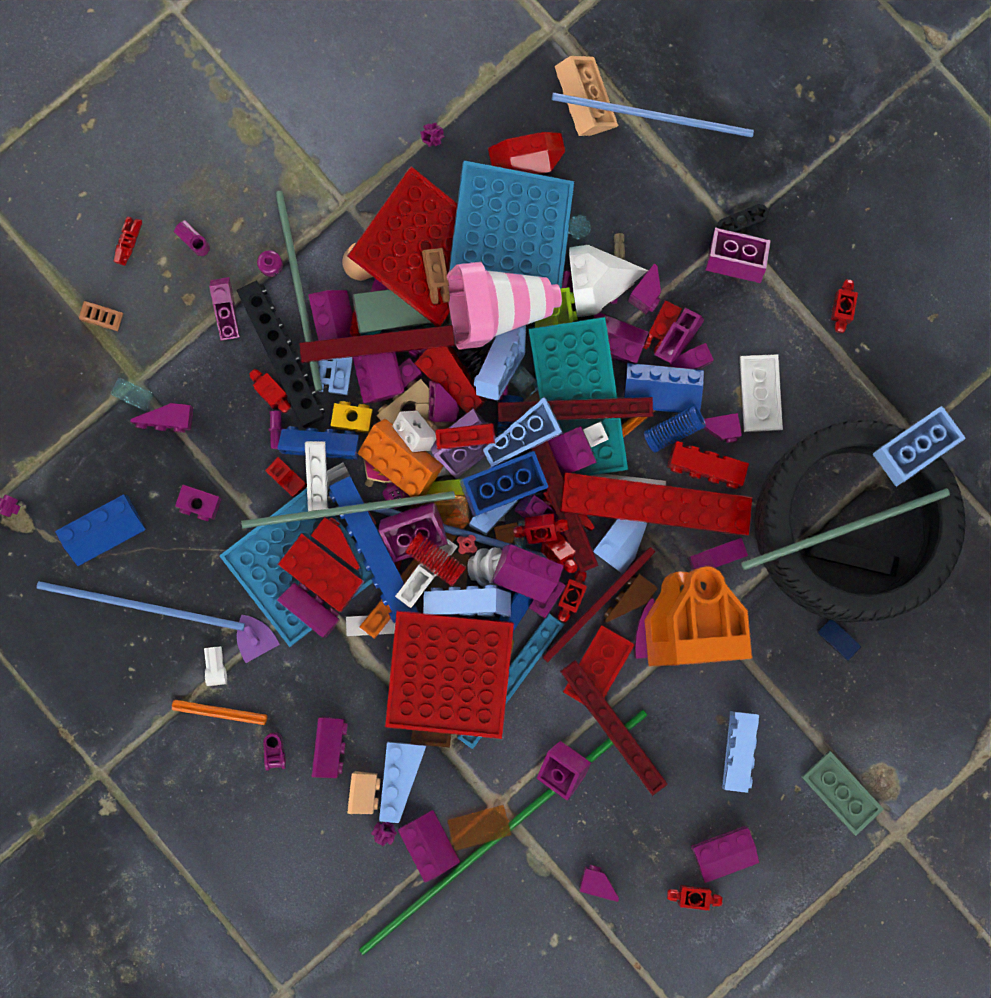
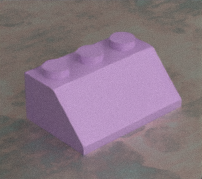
(462, 458)

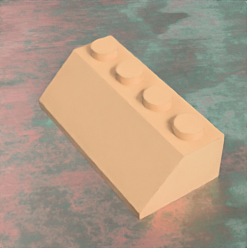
(582, 79)

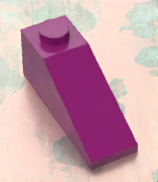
(719, 555)

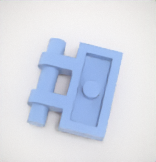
(339, 377)

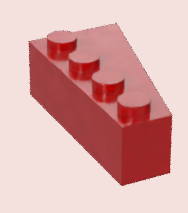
(445, 368)
(707, 465)

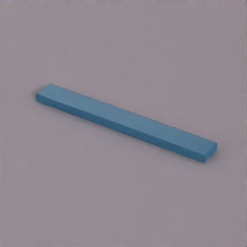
(525, 662)

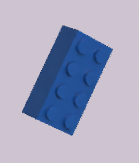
(503, 484)

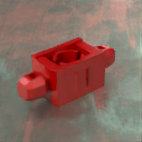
(851, 299)
(270, 390)
(537, 535)
(560, 552)
(564, 614)
(674, 895)

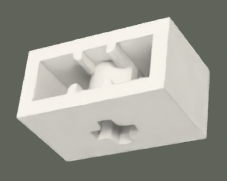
(414, 431)

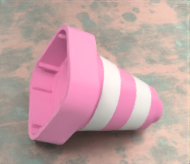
(495, 302)

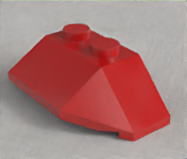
(528, 153)

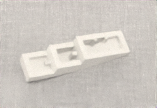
(422, 578)

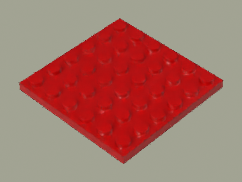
(391, 247)
(449, 674)

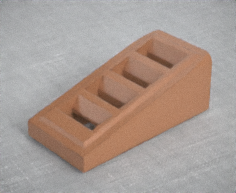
(85, 311)

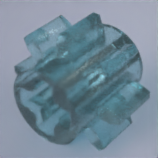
(579, 227)

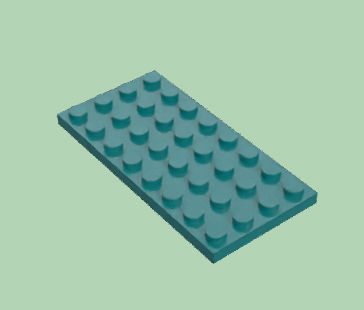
(576, 364)

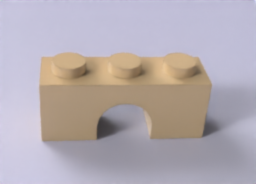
(416, 393)

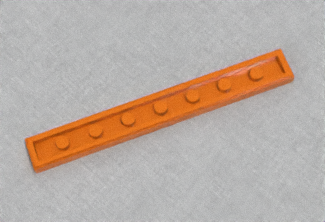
(380, 614)

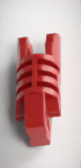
(127, 240)

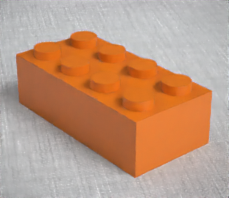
(392, 457)

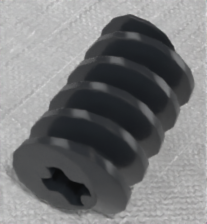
(474, 359)

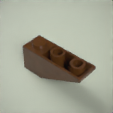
(637, 594)

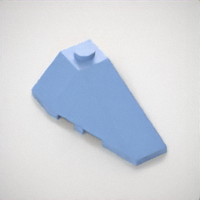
(621, 543)

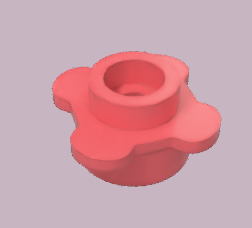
(463, 549)

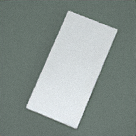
(761, 393)

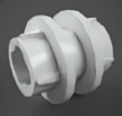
(483, 565)

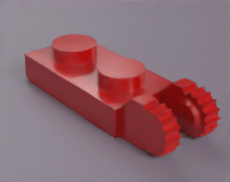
(662, 324)

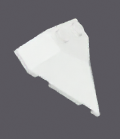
(599, 278)

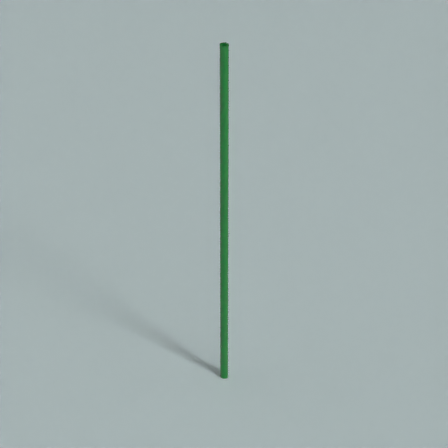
(484, 848)

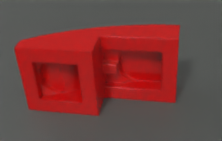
(286, 477)

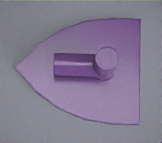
(255, 638)

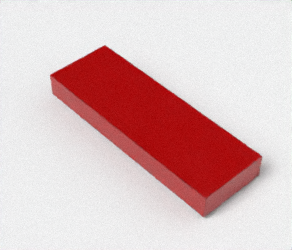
(465, 436)

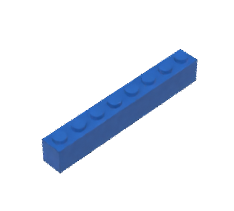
(371, 545)

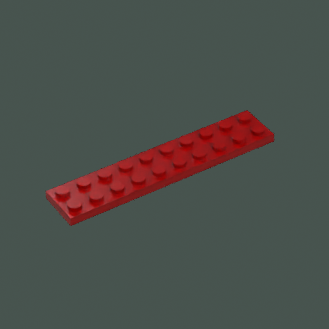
(656, 504)

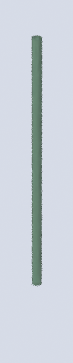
(297, 284)
(348, 509)
(845, 529)

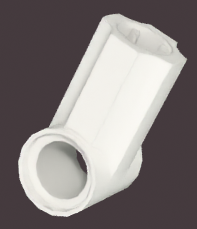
(336, 474)
(215, 671)

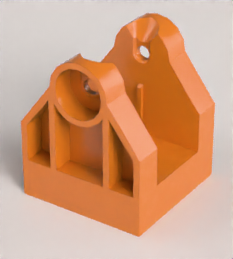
(696, 622)

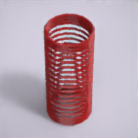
(452, 578)

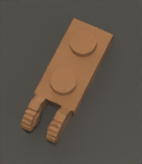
(436, 274)

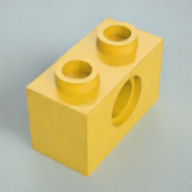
(361, 424)

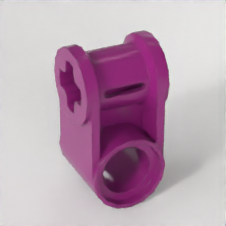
(274, 753)

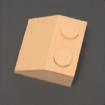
(363, 793)

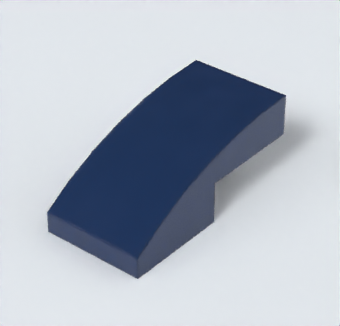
(839, 639)

